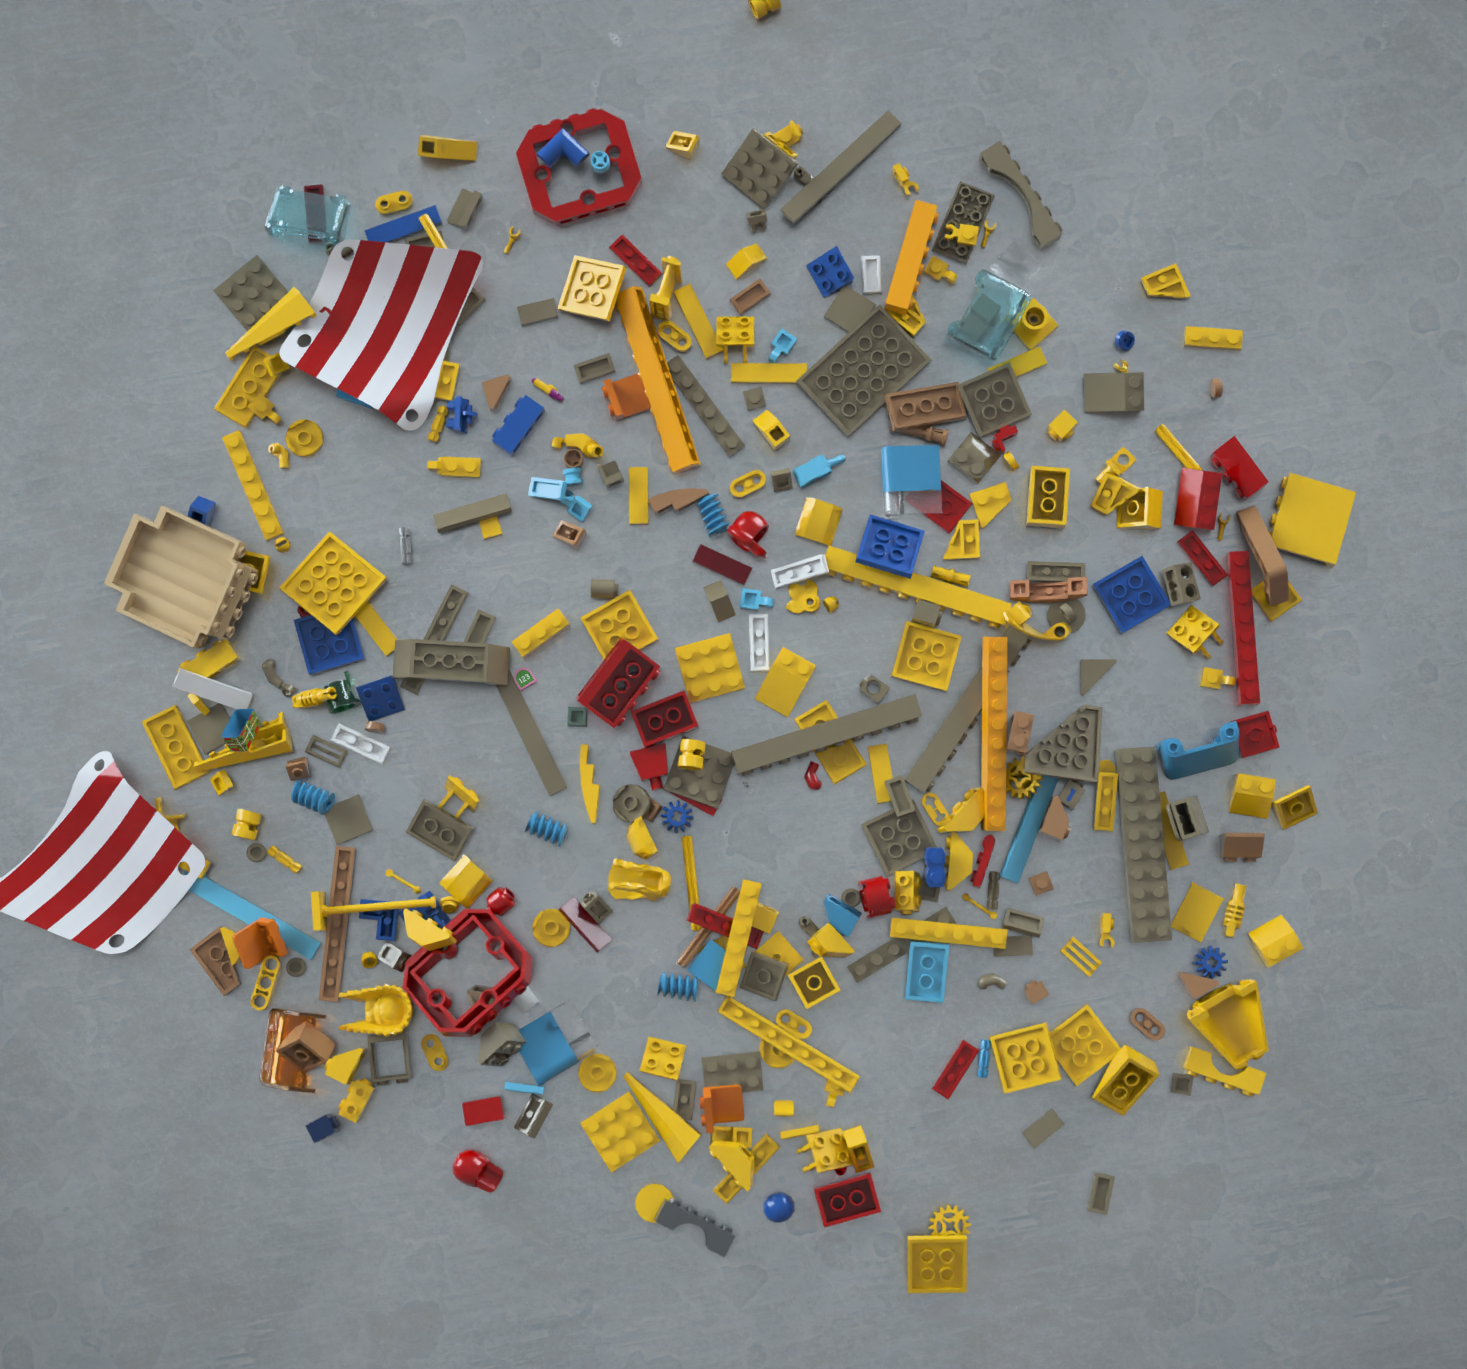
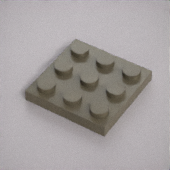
(759, 168)
(251, 292)
(994, 399)
(702, 785)
(898, 840)

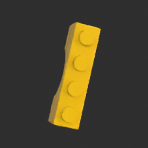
(1200, 1062)

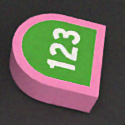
(524, 678)

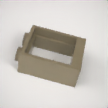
(384, 1080)

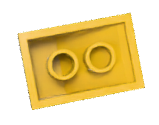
(785, 682)
(1125, 1080)

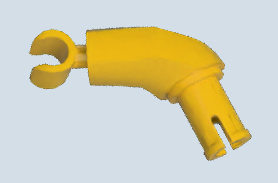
(584, 443)

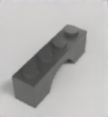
(672, 1215)

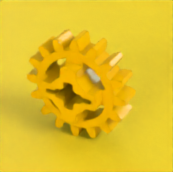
(1030, 781)
(955, 1218)

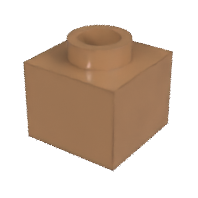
(1035, 991)

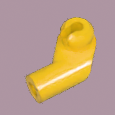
(280, 452)

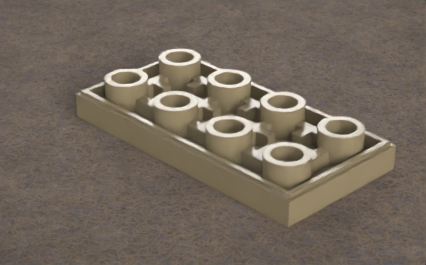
(967, 207)

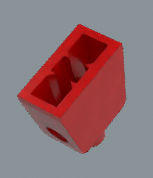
(651, 764)

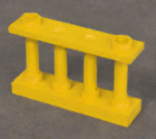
(660, 302)

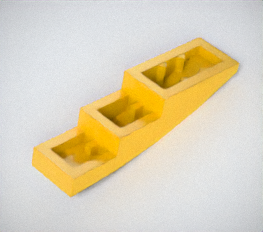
(590, 790)

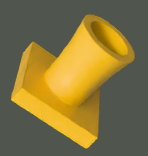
(1033, 333)

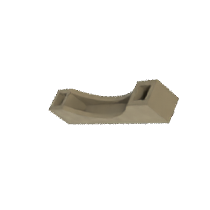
(999, 163)

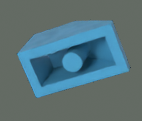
(841, 915)

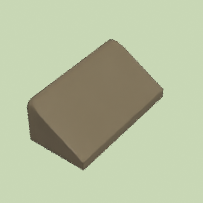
(533, 1116)

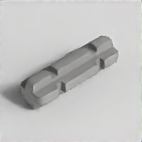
(405, 546)

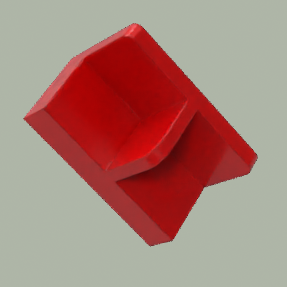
(483, 1111)

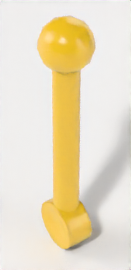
(389, 873)
(993, 915)

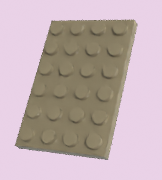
(862, 368)

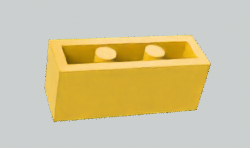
(541, 633)
(212, 661)

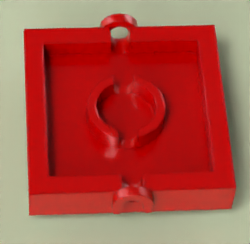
(1256, 734)

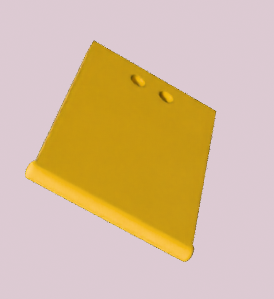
(1196, 912)

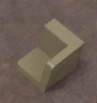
(610, 474)

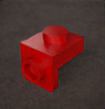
(1005, 433)

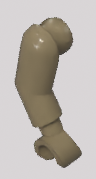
(803, 176)
(268, 668)
(809, 927)

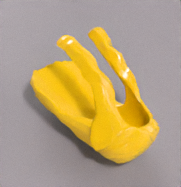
(637, 881)

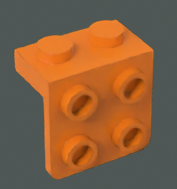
(626, 396)
(258, 942)
(721, 1105)

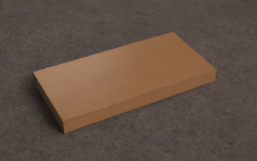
(925, 406)

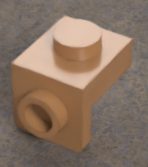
(297, 768)

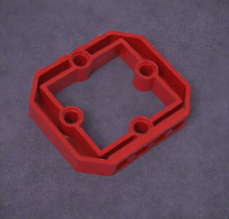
(603, 202)
(481, 1012)

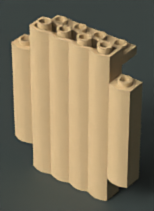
(181, 577)

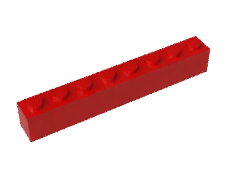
(1243, 628)

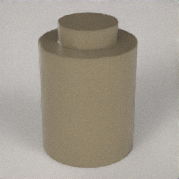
(604, 588)

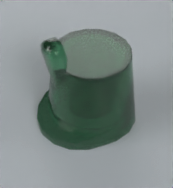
(345, 698)

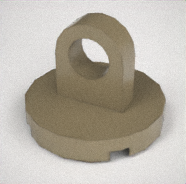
(1066, 611)

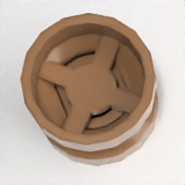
(573, 458)

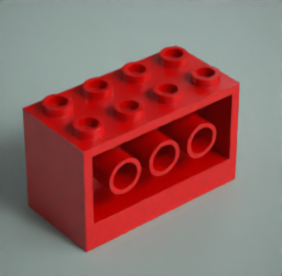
(605, 679)

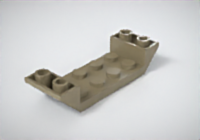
(451, 661)

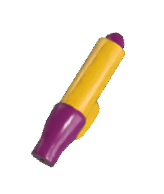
(548, 389)

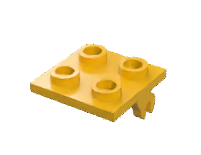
(735, 331)
(1194, 629)
(455, 787)
(828, 1151)

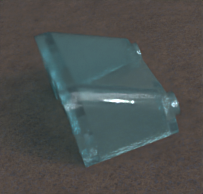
(308, 215)
(990, 316)

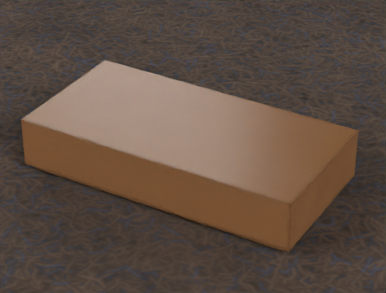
(750, 297)

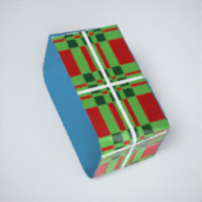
(241, 730)

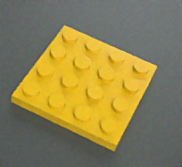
(333, 583)

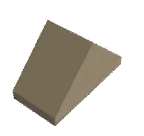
(719, 601)

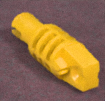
(313, 697)
(1235, 910)

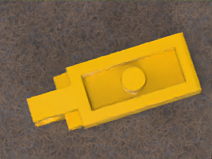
(456, 467)

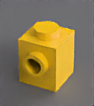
(1062, 426)

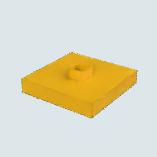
(780, 949)

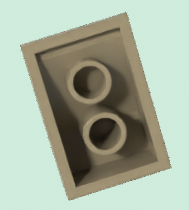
(1114, 391)

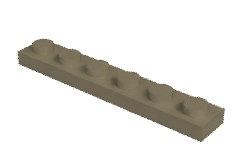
(704, 406)
(891, 950)

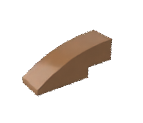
(678, 499)

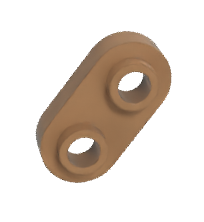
(1147, 1024)

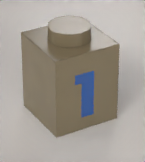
(1071, 794)

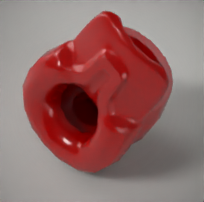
(748, 531)
(476, 1170)

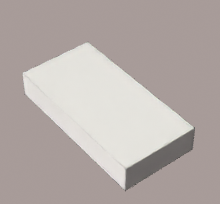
(871, 275)

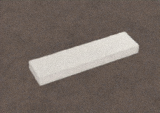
(212, 689)

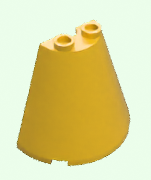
(1232, 1022)

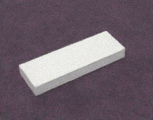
(800, 571)
(759, 643)
(360, 744)

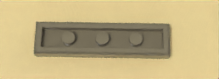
(472, 513)

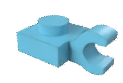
(782, 344)
(577, 506)
(752, 599)

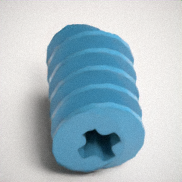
(712, 515)
(312, 797)
(547, 828)
(678, 986)

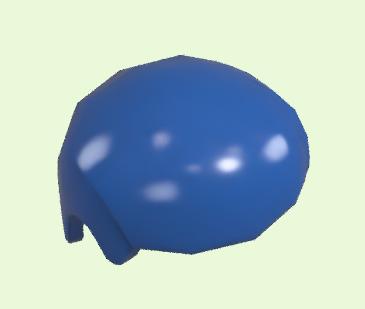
(779, 1207)

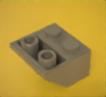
(499, 1044)

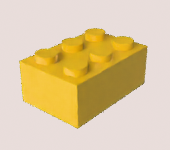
(1048, 497)

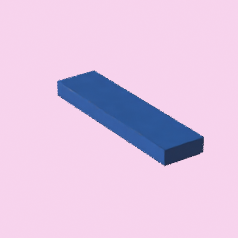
(402, 226)

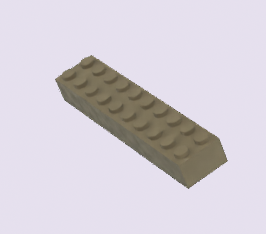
(1143, 845)

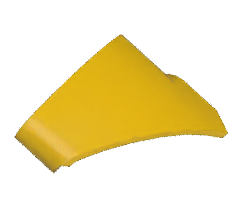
(1020, 613)

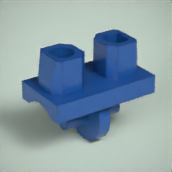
(463, 415)

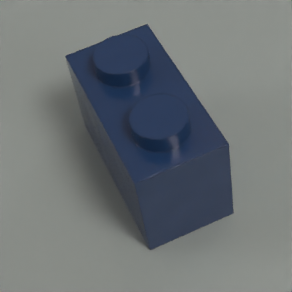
(323, 1127)

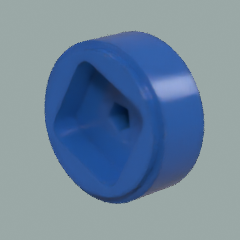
(1125, 340)

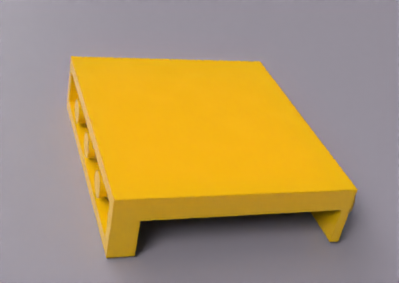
(1311, 518)

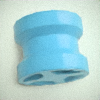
(600, 158)
(573, 476)

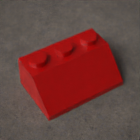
(1239, 469)
(1198, 498)

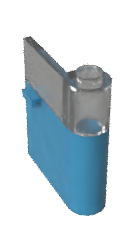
(911, 480)
(556, 1042)

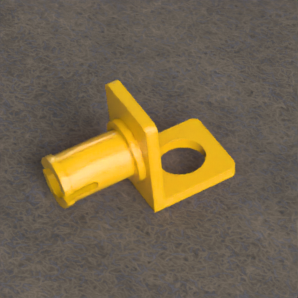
(1114, 466)
(173, 818)

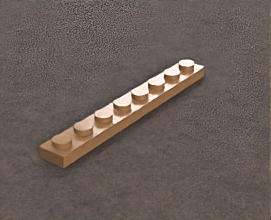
(337, 924)

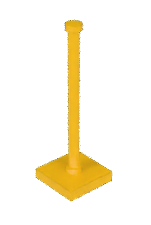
(321, 911)

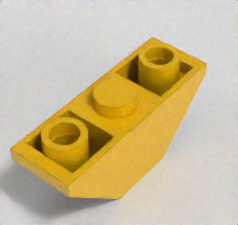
(965, 814)
(958, 862)
(426, 932)
(735, 1161)

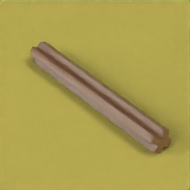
(703, 934)

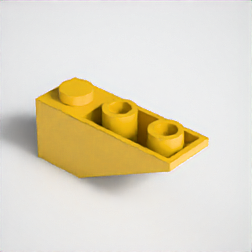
(447, 148)

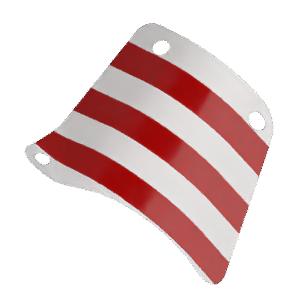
(391, 326)
(101, 877)

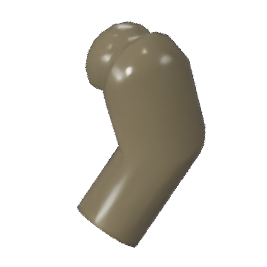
(329, 247)
(991, 979)

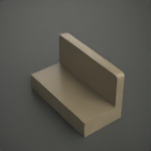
(465, 209)

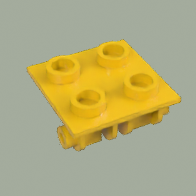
(662, 1058)

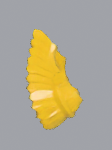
(386, 1010)

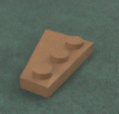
(214, 959)

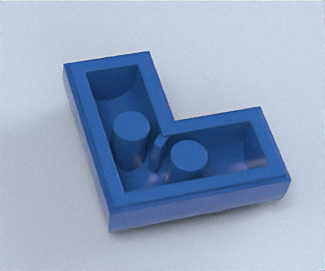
(562, 145)
(386, 921)

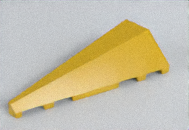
(280, 317)
(269, 740)
(673, 1129)

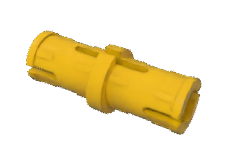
(950, 576)

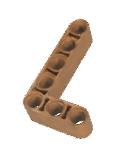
(1266, 554)

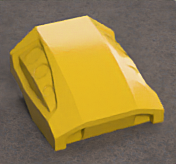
(819, 521)
(640, 839)
(466, 882)

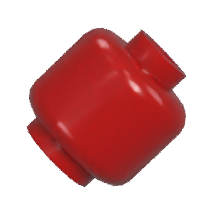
(501, 901)

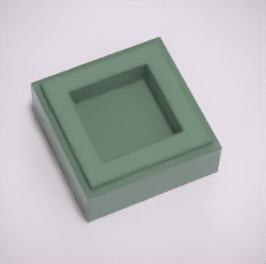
(577, 717)

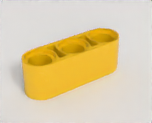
(264, 973)

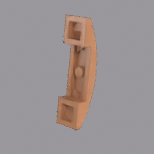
(1048, 591)

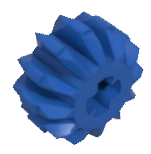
(670, 815)
(1206, 967)

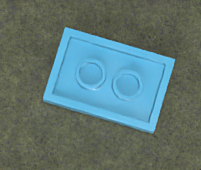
(927, 971)

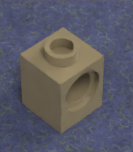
(875, 697)

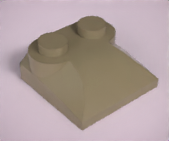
(974, 458)

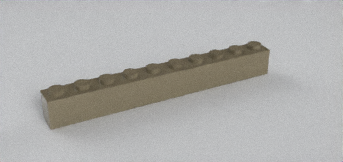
(959, 719)
(825, 734)

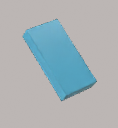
(547, 489)
(524, 1088)

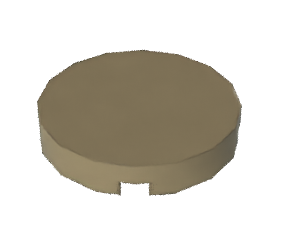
(631, 802)

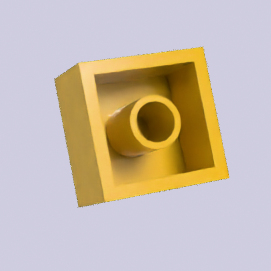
(814, 982)

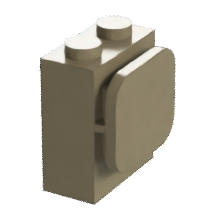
(1187, 818)

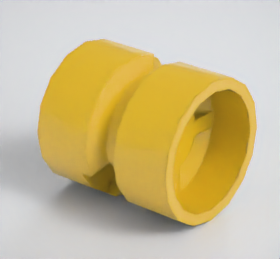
(761, 7)
(691, 754)
(246, 824)

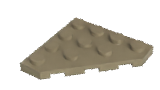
(1070, 749)

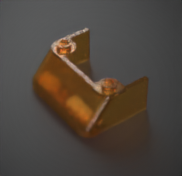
(275, 1069)

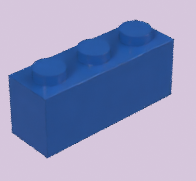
(518, 425)

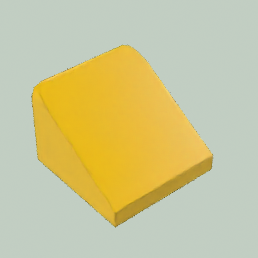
(783, 1108)

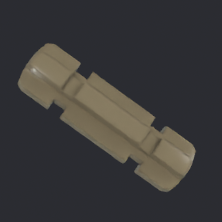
(993, 890)

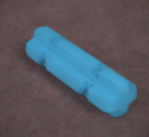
(984, 1058)

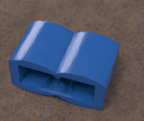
(934, 873)

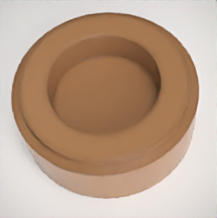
(1216, 388)
(374, 727)

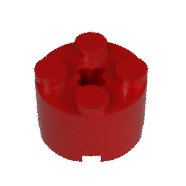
(876, 897)

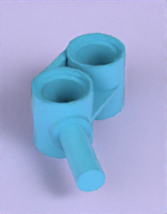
(816, 468)

